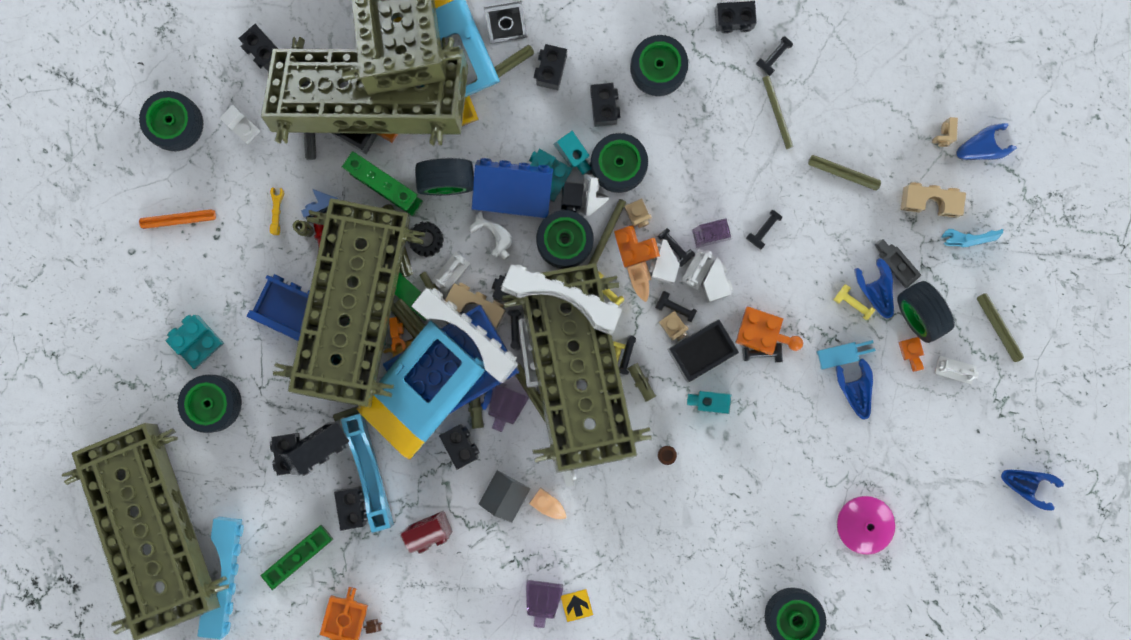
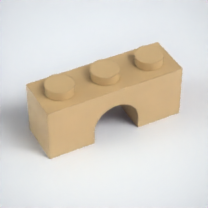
(950, 201)
(462, 297)

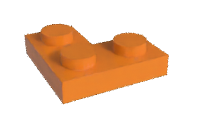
(632, 251)

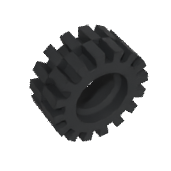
(437, 239)

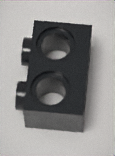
(734, 11)
(258, 50)
(554, 67)
(600, 104)
(275, 446)
(455, 448)
(345, 508)

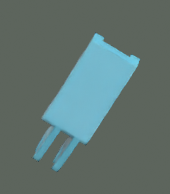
(960, 239)
(841, 354)

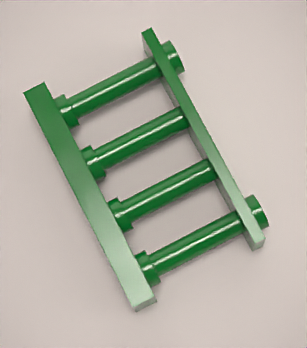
(382, 183)

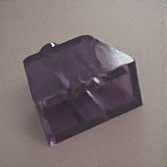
(711, 233)
(505, 406)
(542, 600)

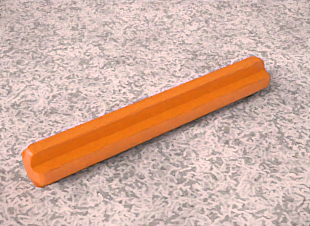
(175, 219)

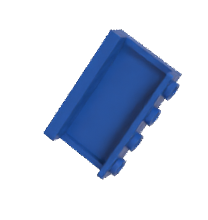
(512, 188)
(281, 307)

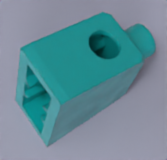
(570, 144)
(720, 402)

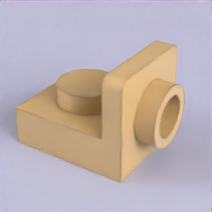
(949, 132)
(638, 213)
(674, 326)

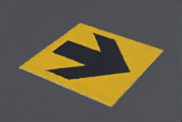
(576, 605)

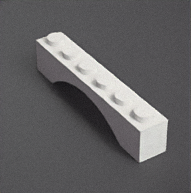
(523, 283)
(496, 361)

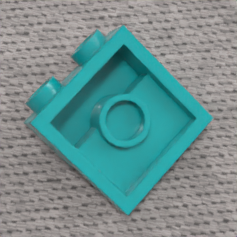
(560, 170)
(194, 340)

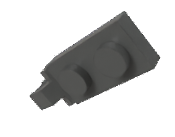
(898, 263)

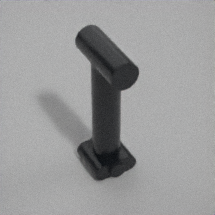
(766, 65)
(756, 239)
(684, 256)
(663, 301)
(514, 329)
(627, 354)
(747, 354)

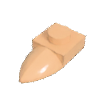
(639, 278)
(548, 505)

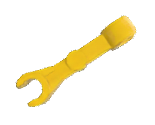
(275, 226)

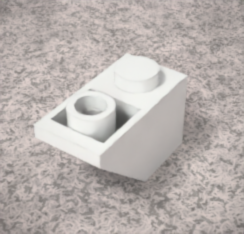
(665, 266)
(715, 283)

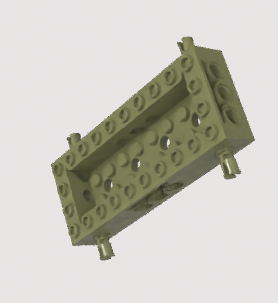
(381, 39)
(332, 109)
(366, 304)
(560, 369)
(160, 523)

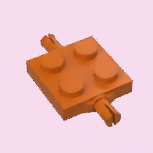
(344, 617)

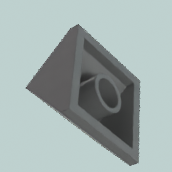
(505, 22)
(504, 496)

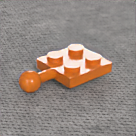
(762, 330)

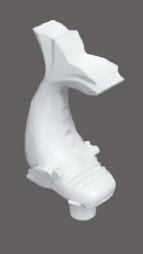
(503, 238)

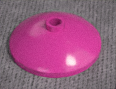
(853, 524)

